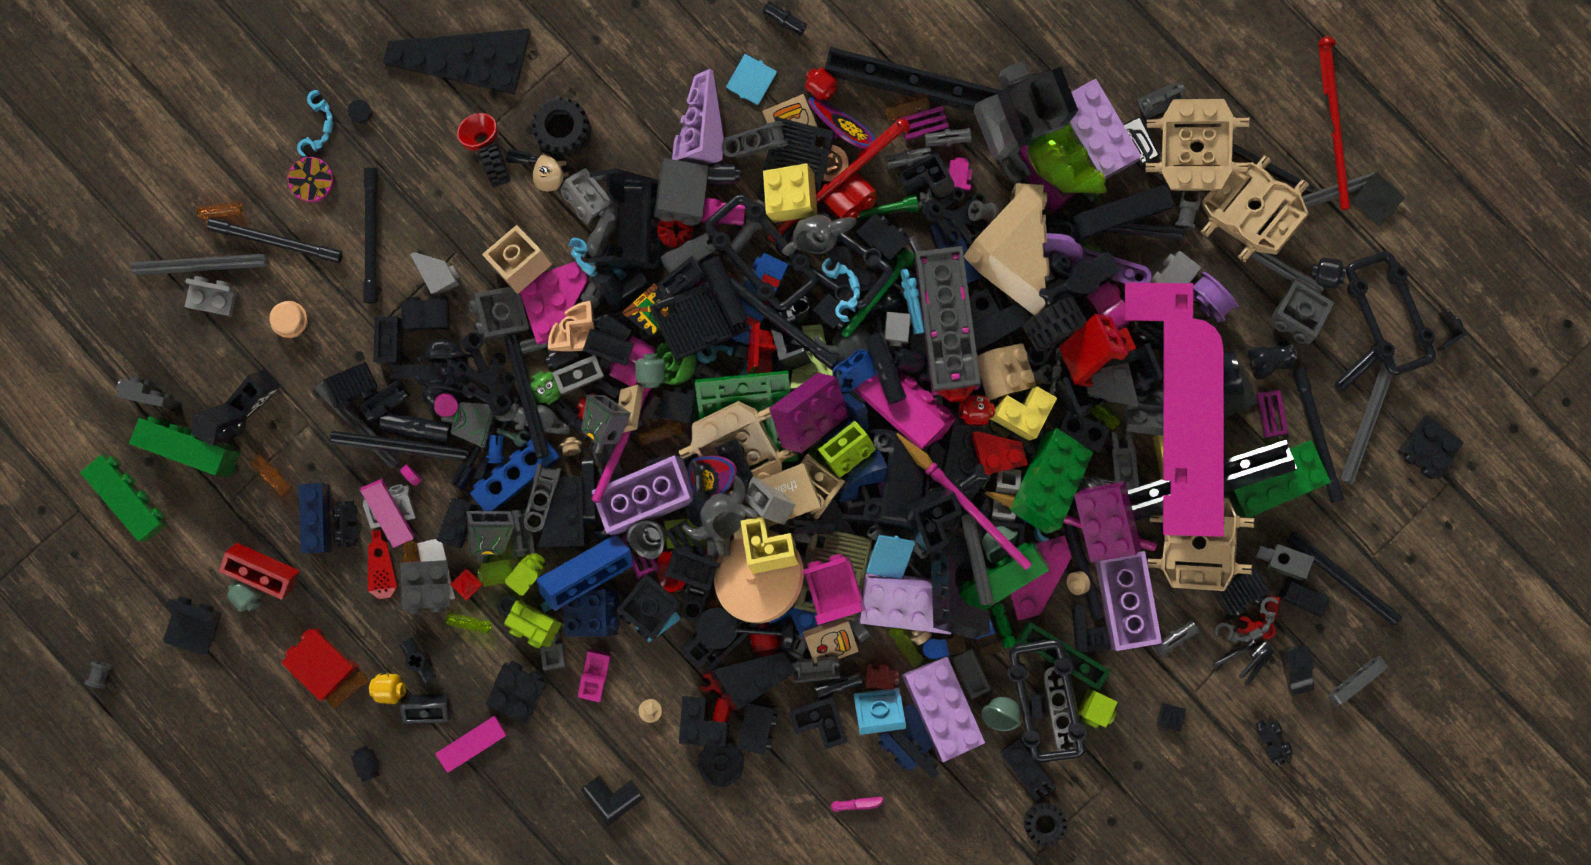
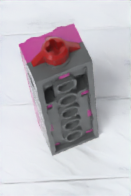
(947, 323)

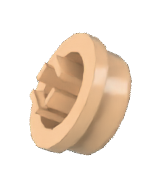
(836, 163)
(288, 319)

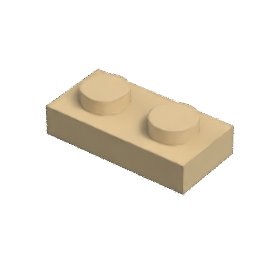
(631, 399)

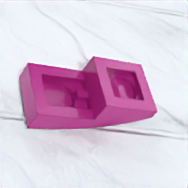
(594, 675)

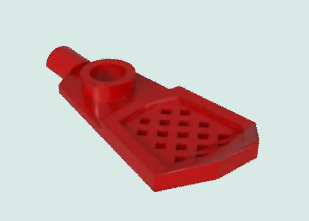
(379, 564)

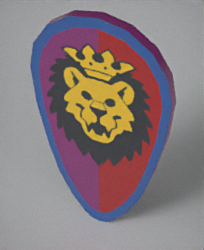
(842, 124)
(717, 476)

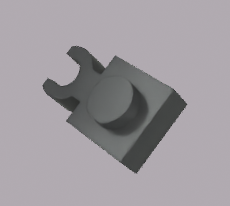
(554, 656)

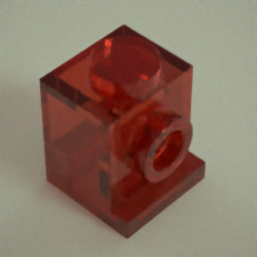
(881, 676)

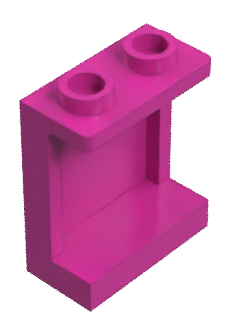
(834, 589)

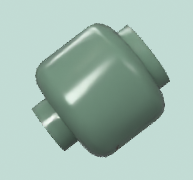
(650, 371)
(244, 596)

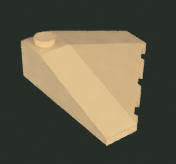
(1012, 251)

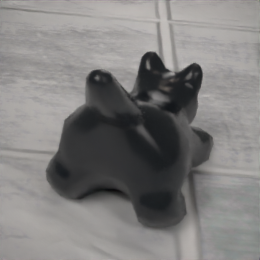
(888, 303)
(1268, 359)

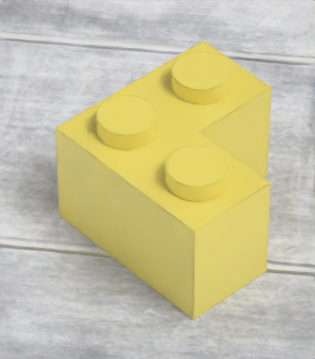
(1027, 417)
(767, 552)

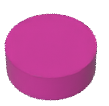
(445, 404)
(411, 475)

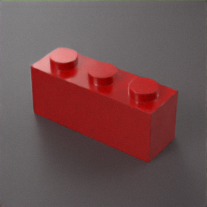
(259, 571)

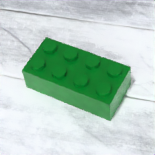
(179, 445)
(1051, 481)
(1274, 491)

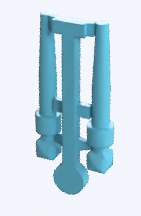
(911, 295)

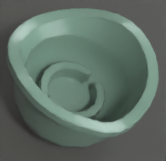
(993, 549)
(1002, 714)

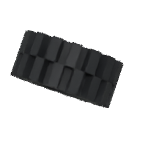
(494, 165)
(1059, 824)

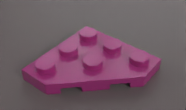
(551, 296)
(1032, 597)

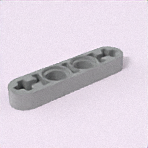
(1057, 711)

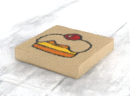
(793, 109)
(831, 640)

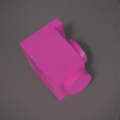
(960, 173)

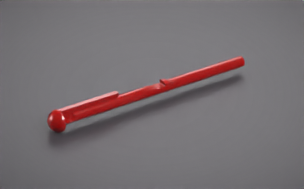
(1330, 88)
(901, 125)

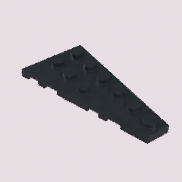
(475, 59)
(962, 457)

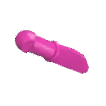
(859, 804)

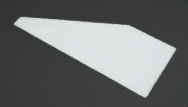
(434, 551)

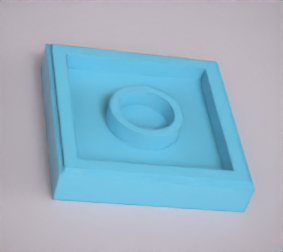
(879, 711)

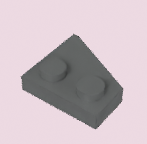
(1114, 385)

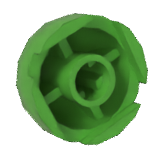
(676, 371)

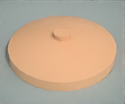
(759, 595)

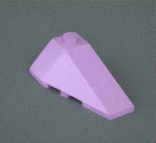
(702, 127)

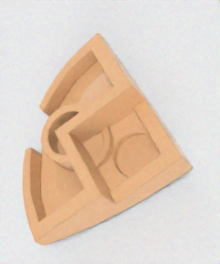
(573, 329)

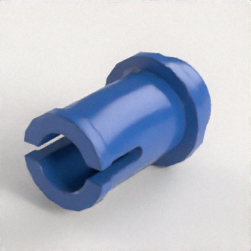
(495, 449)

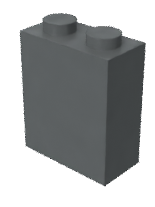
(681, 191)

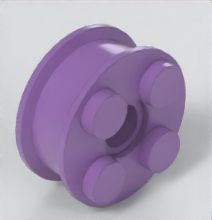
(1213, 298)

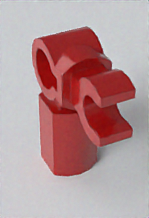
(1270, 607)
(722, 708)

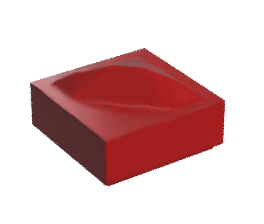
(466, 584)

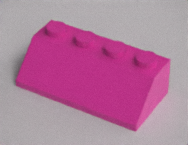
(916, 417)

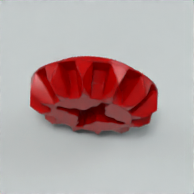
(668, 237)

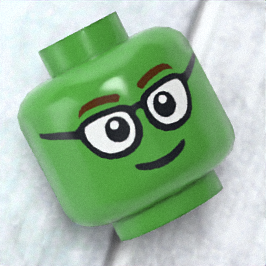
(545, 388)

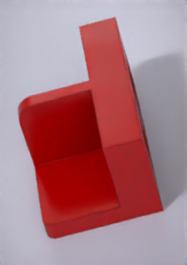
(760, 350)

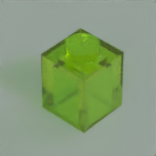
(495, 572)

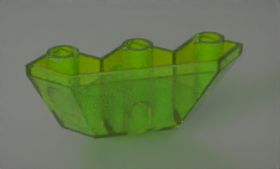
(1065, 163)

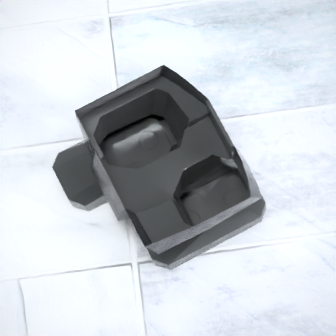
(1024, 109)

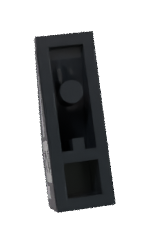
(254, 392)

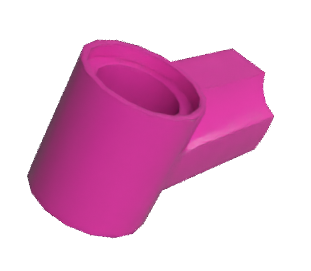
(734, 217)

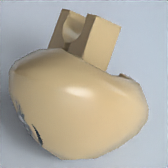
(548, 173)

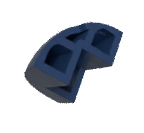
(868, 471)

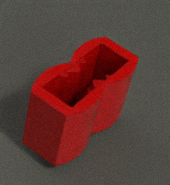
(850, 198)

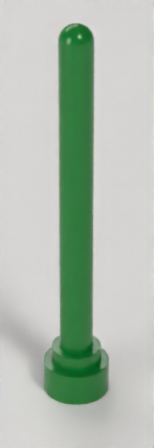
(908, 204)
(904, 261)

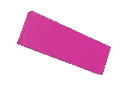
(387, 513)
(471, 744)

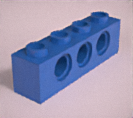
(483, 489)

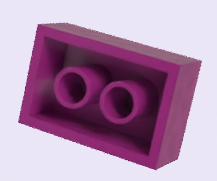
(809, 412)
(1107, 521)

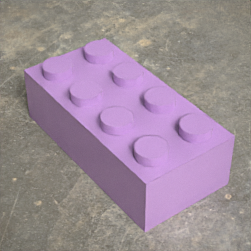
(1101, 131)
(645, 495)
(1128, 602)
(898, 603)
(943, 709)

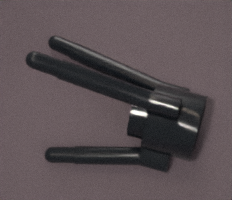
(1259, 653)

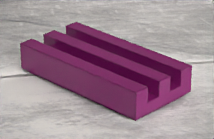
(938, 110)
(1263, 415)
(647, 570)

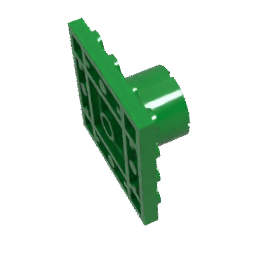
(754, 390)

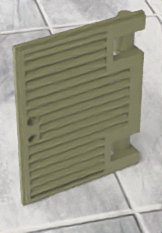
(836, 543)

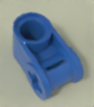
(855, 370)

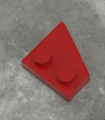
(998, 453)

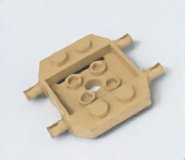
(1202, 170)
(1231, 211)
(747, 426)
(1217, 551)

